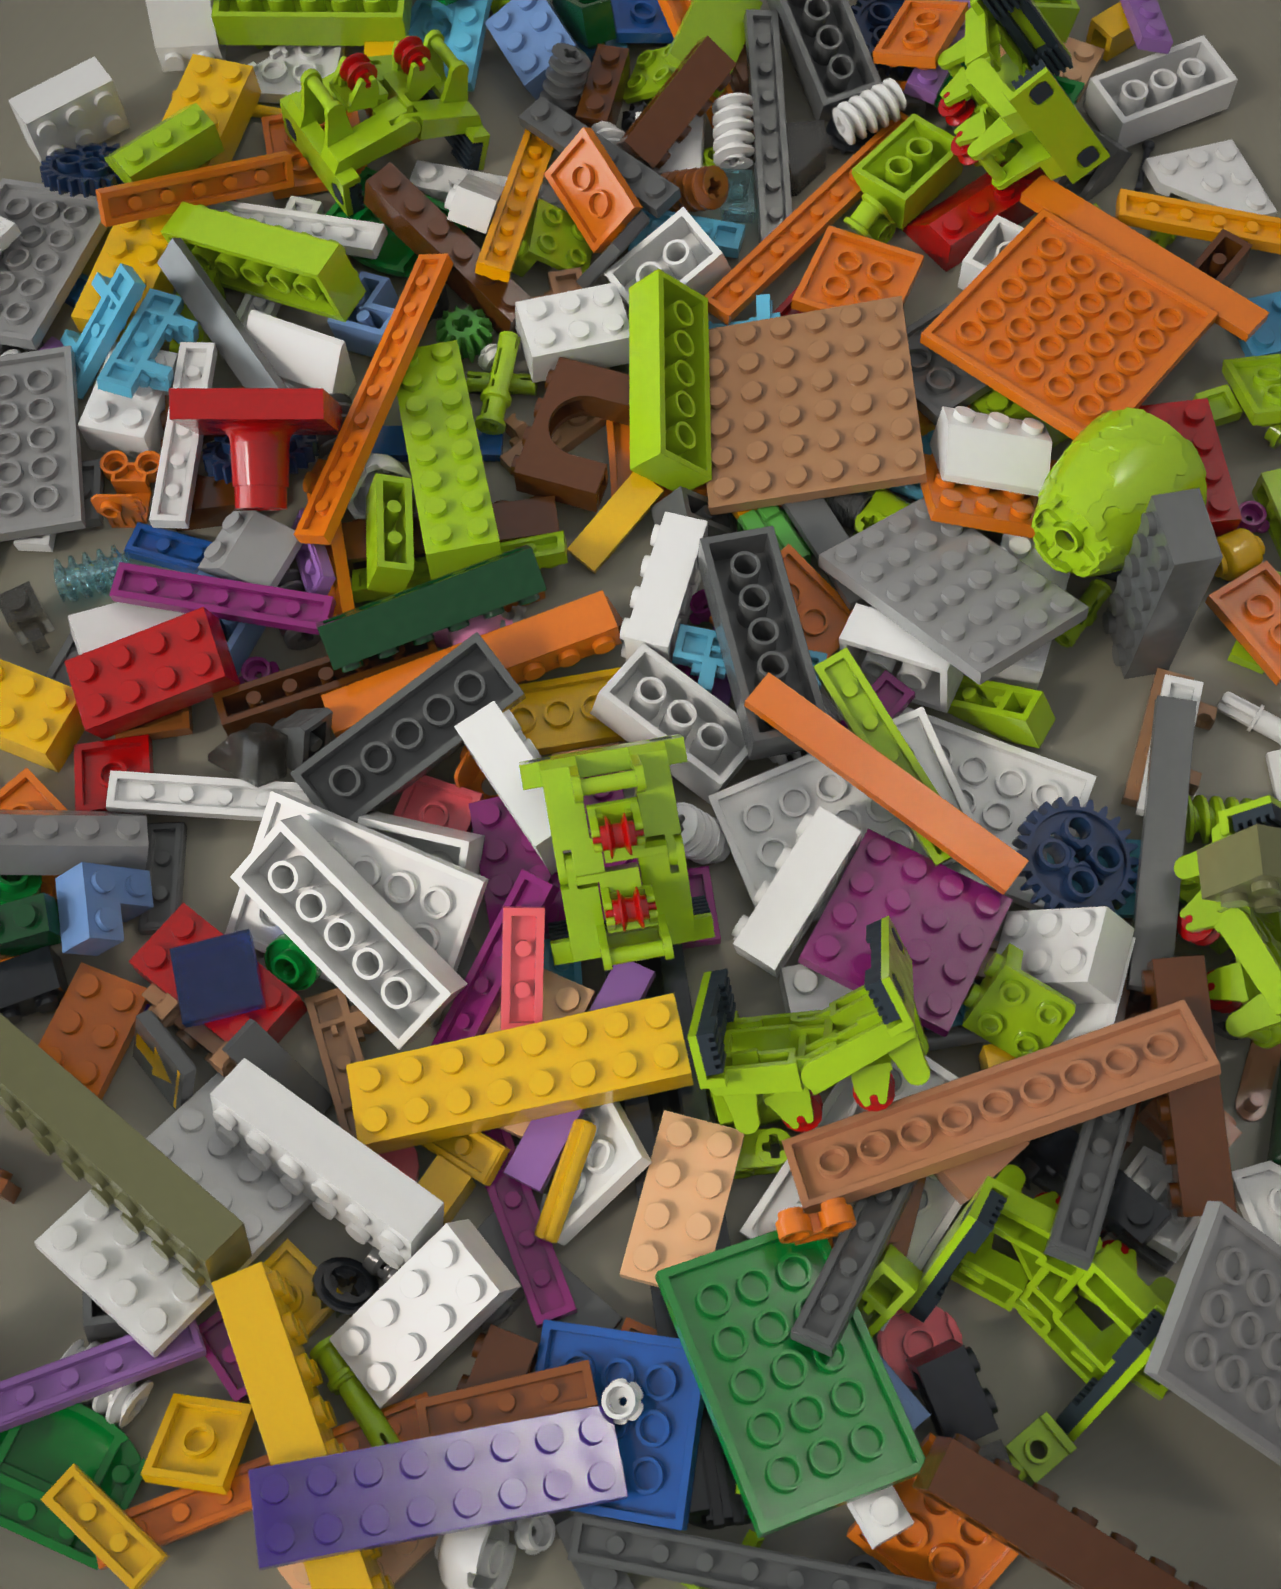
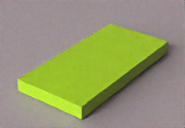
(720, 21)

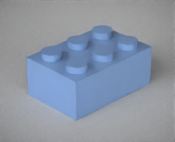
(526, 37)

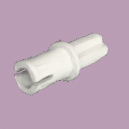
(1251, 716)

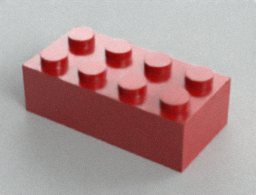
(1196, 423)
(151, 673)
(185, 927)

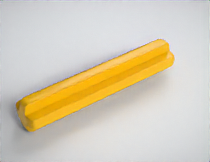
(565, 1180)

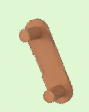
(1257, 1082)

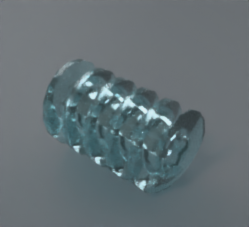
(88, 574)

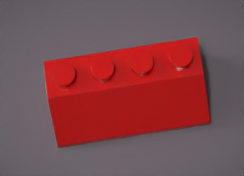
(958, 222)

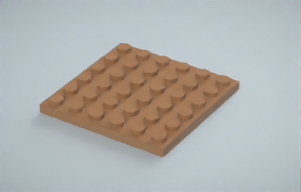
(812, 407)

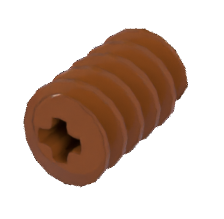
(700, 188)

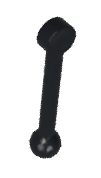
(1148, 146)

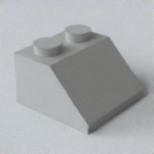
(251, 549)

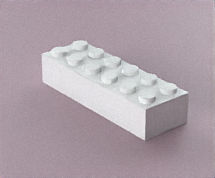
(348, 930)
(325, 1164)

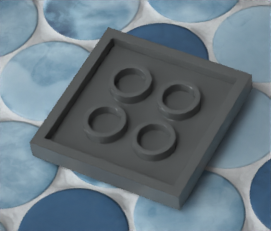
(937, 379)

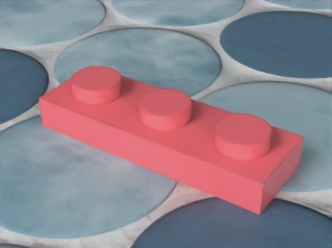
(522, 966)

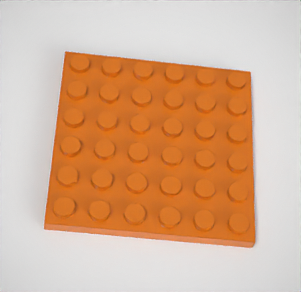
(1068, 326)

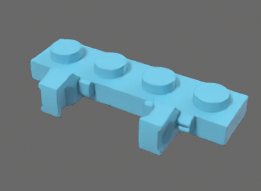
(466, 32)
(725, 234)
(109, 318)
(134, 355)
(701, 651)

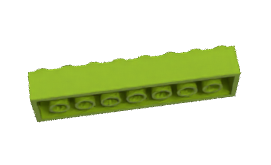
(446, 461)

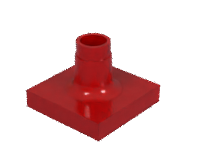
(258, 432)

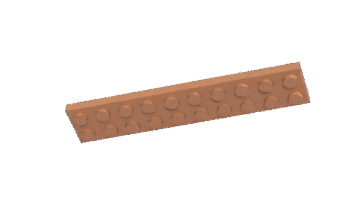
(1001, 1107)

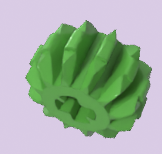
(467, 327)

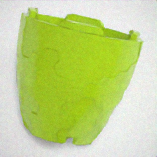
(1103, 487)

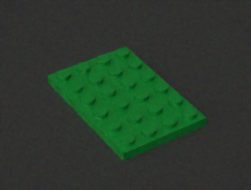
(791, 1420)

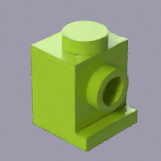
(1050, 1436)

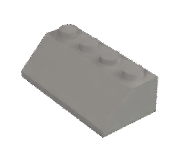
(60, 839)

